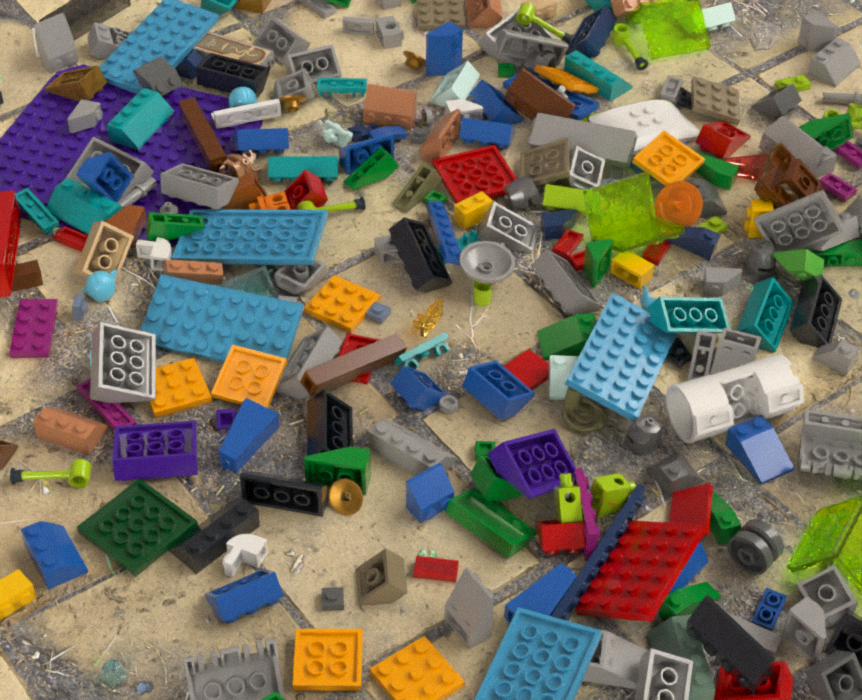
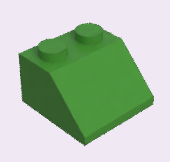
(801, 263)

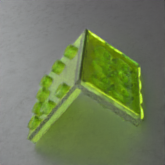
(671, 26)
(627, 215)
(834, 537)

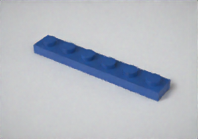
(443, 232)

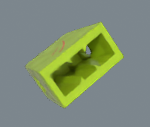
(610, 494)
(567, 509)

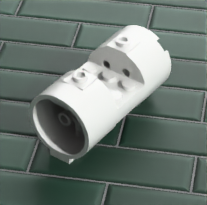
(733, 396)

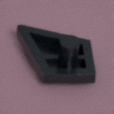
(684, 99)
(678, 354)

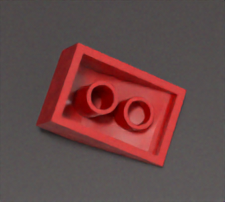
(721, 138)
(776, 687)

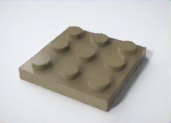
(437, 12)
(715, 100)
(546, 162)

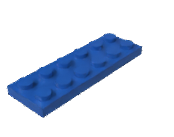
(583, 107)

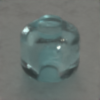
(113, 672)

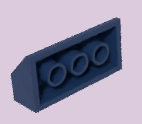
(592, 33)

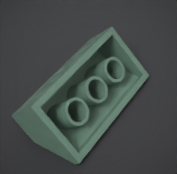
(673, 638)

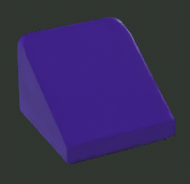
(225, 418)

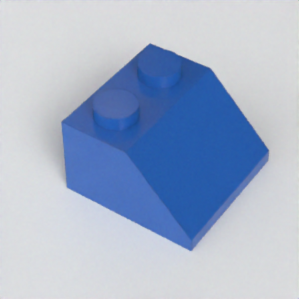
(416, 388)
(428, 493)

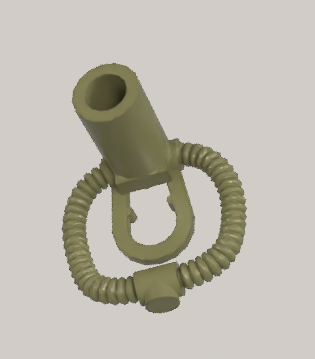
(572, 402)

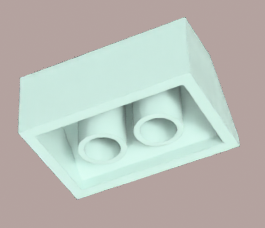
(718, 16)
(455, 85)
(559, 370)

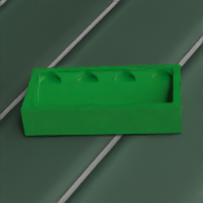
(490, 522)

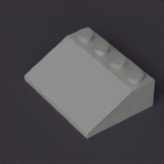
(489, 41)
(96, 147)
(800, 223)
(122, 364)

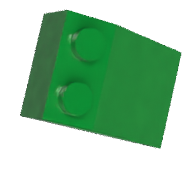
(830, 130)
(566, 336)
(338, 464)
(490, 483)

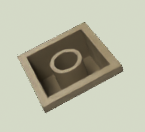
(381, 579)

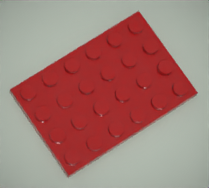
(641, 570)

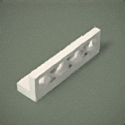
(246, 113)

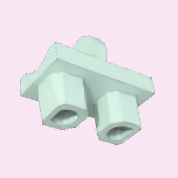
(336, 135)

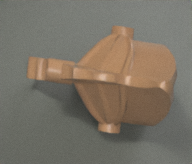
(240, 165)

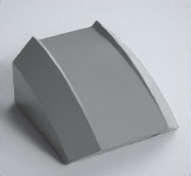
(295, 84)
(585, 169)
(300, 277)
(830, 592)

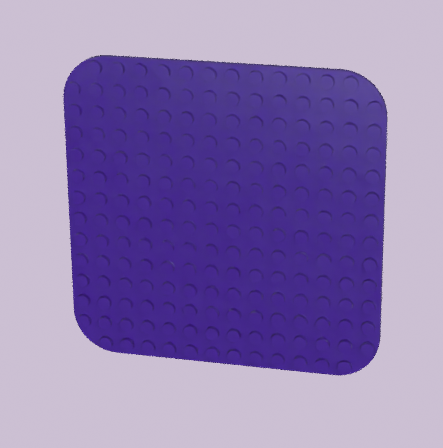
(41, 150)

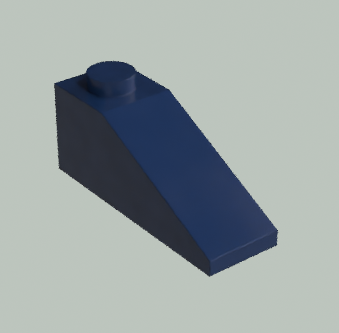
(698, 241)

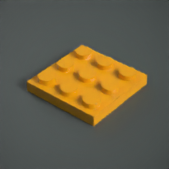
(562, 77)
(668, 159)
(341, 303)
(249, 376)
(179, 388)
(328, 660)
(417, 673)

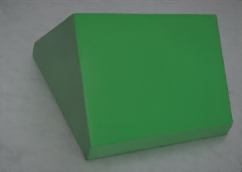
(597, 260)

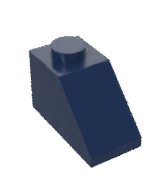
(188, 65)
(556, 223)

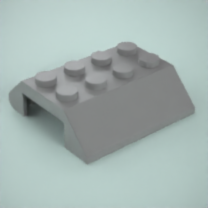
(831, 445)
(235, 674)

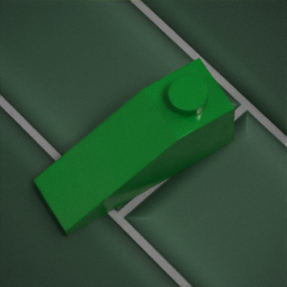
(374, 169)
(718, 172)
(171, 225)
(723, 520)
(686, 600)

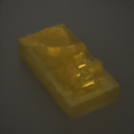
(427, 322)

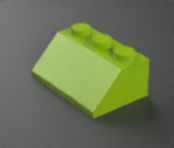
(564, 198)

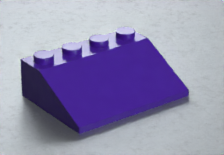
(155, 451)
(532, 462)

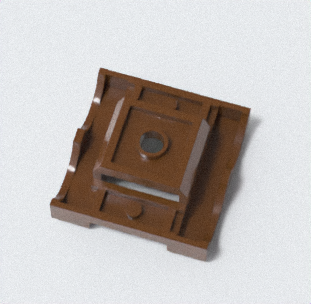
(784, 168)

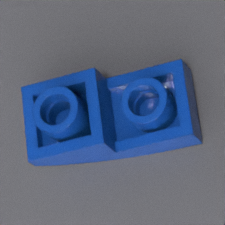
(398, 131)
(769, 609)

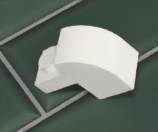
(155, 251)
(244, 549)

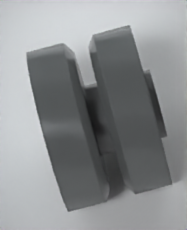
(755, 546)

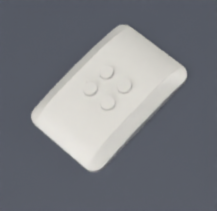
(648, 121)

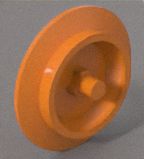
(679, 203)

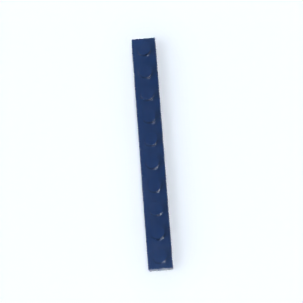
(600, 554)

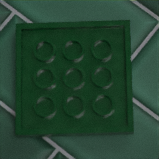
(137, 527)

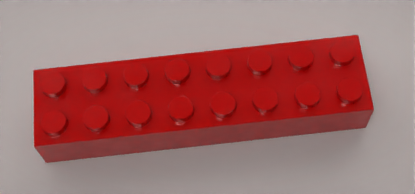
(9, 239)

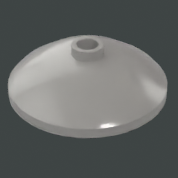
(487, 262)

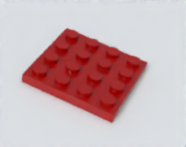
(474, 172)

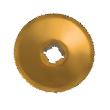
(414, 61)
(291, 102)
(337, 497)

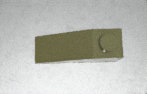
(419, 185)

